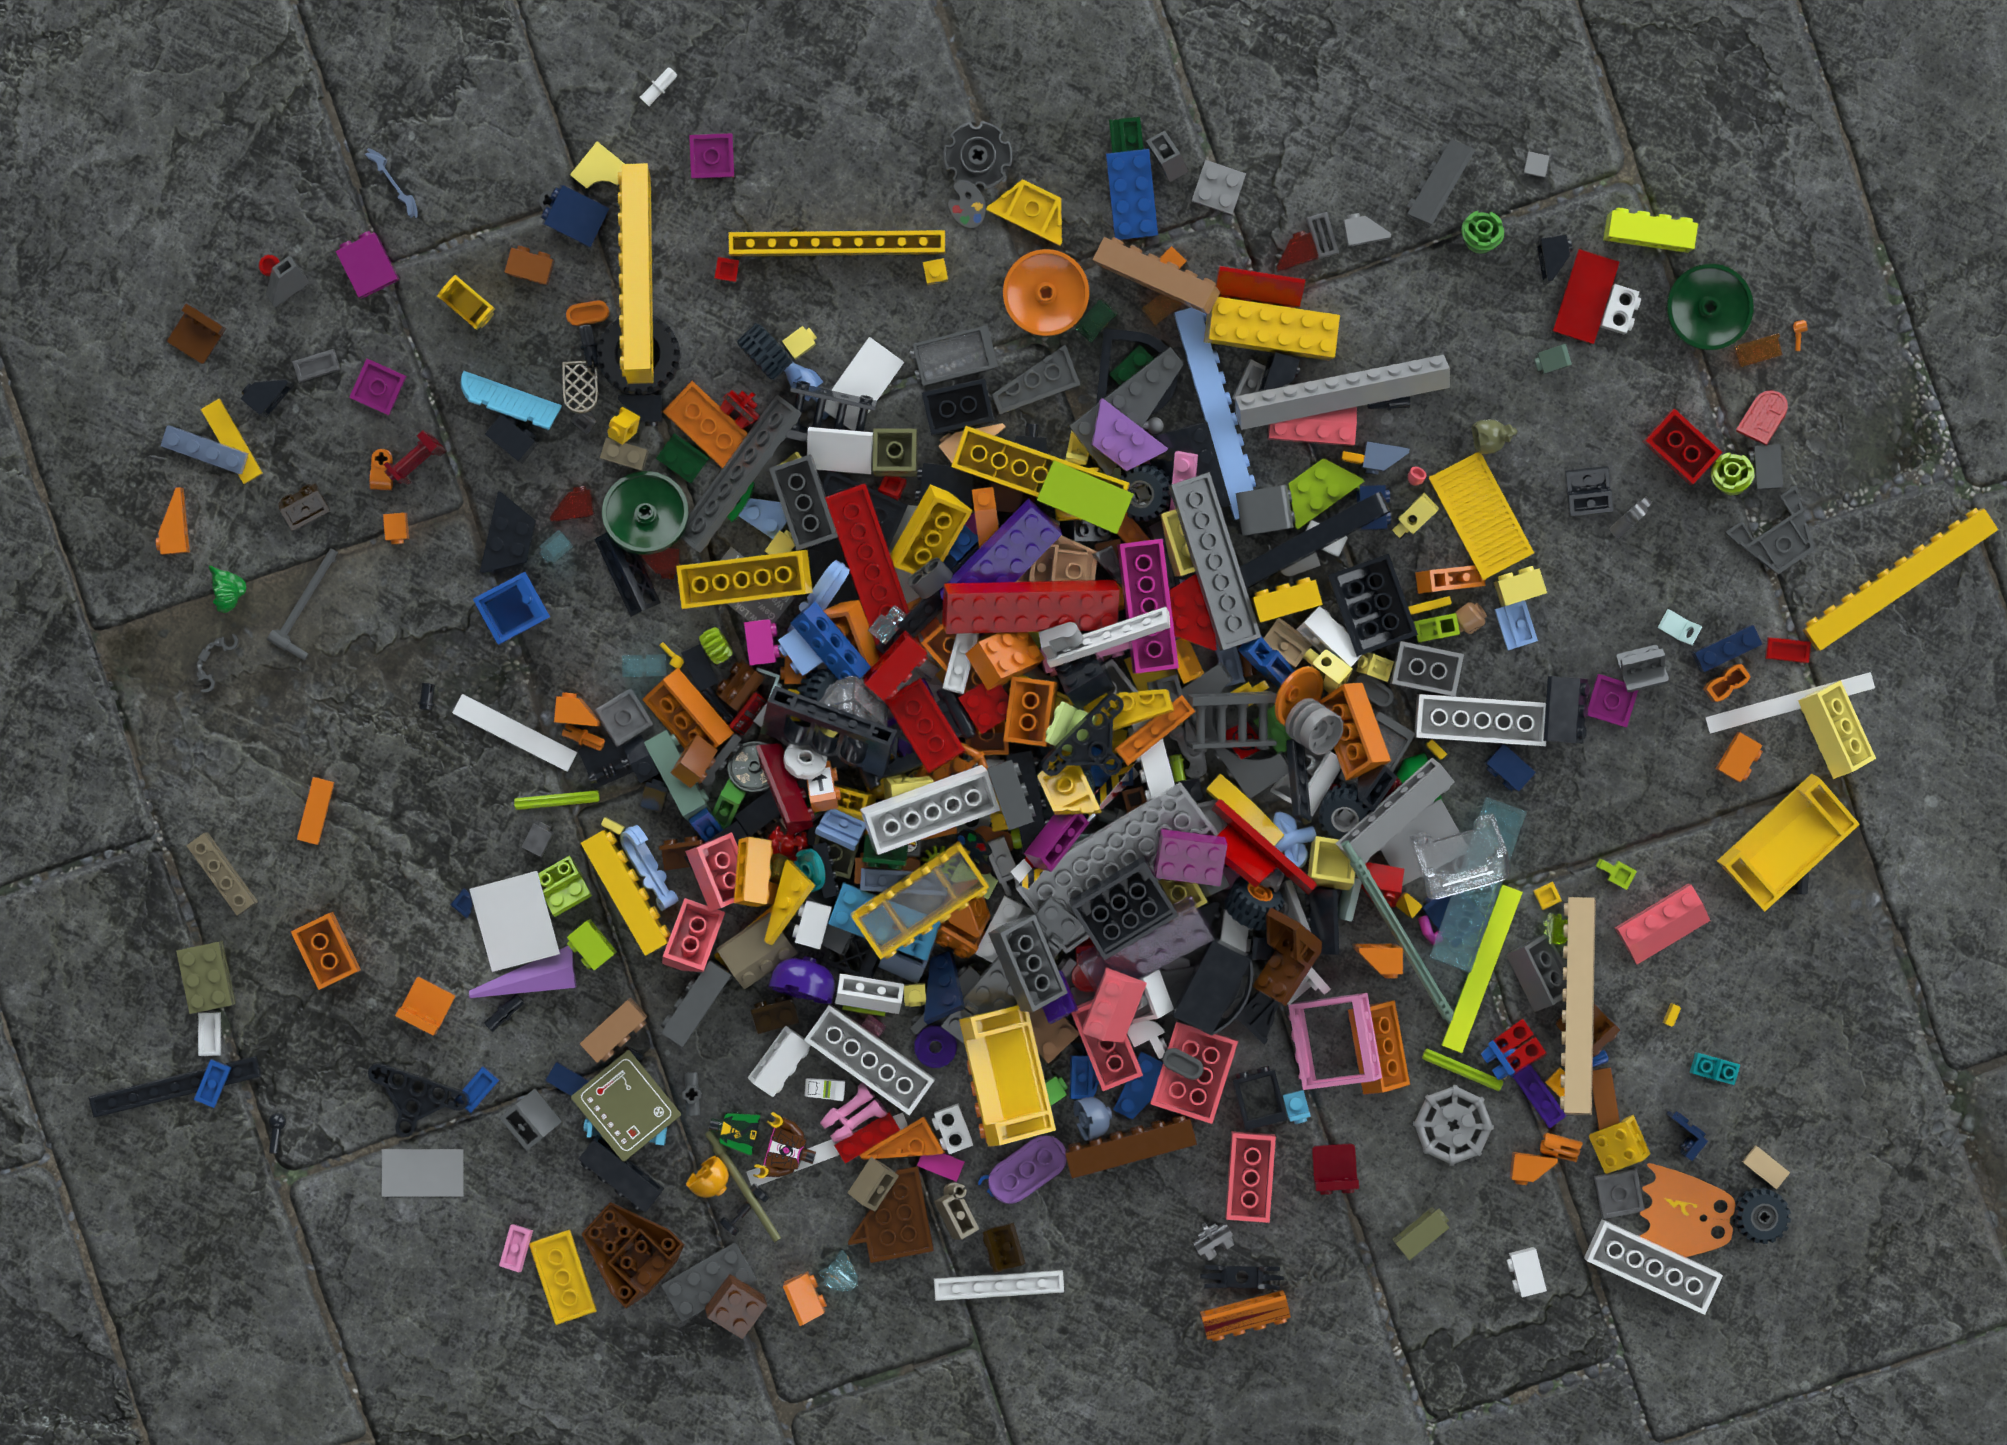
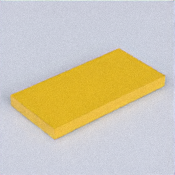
(562, 1277)

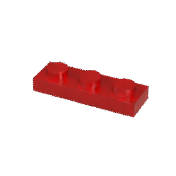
(867, 1137)

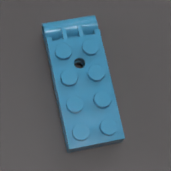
(852, 898)

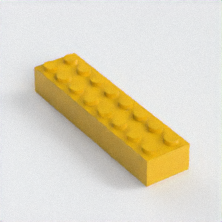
(1012, 463)

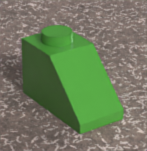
(728, 804)
(1055, 1089)

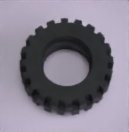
(663, 371)

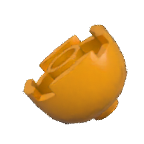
(709, 1179)

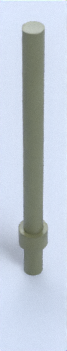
(721, 1151)

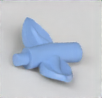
(1293, 838)

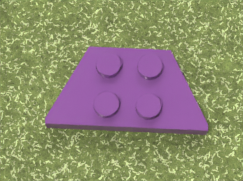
(1123, 439)

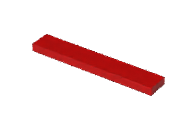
(1255, 838)

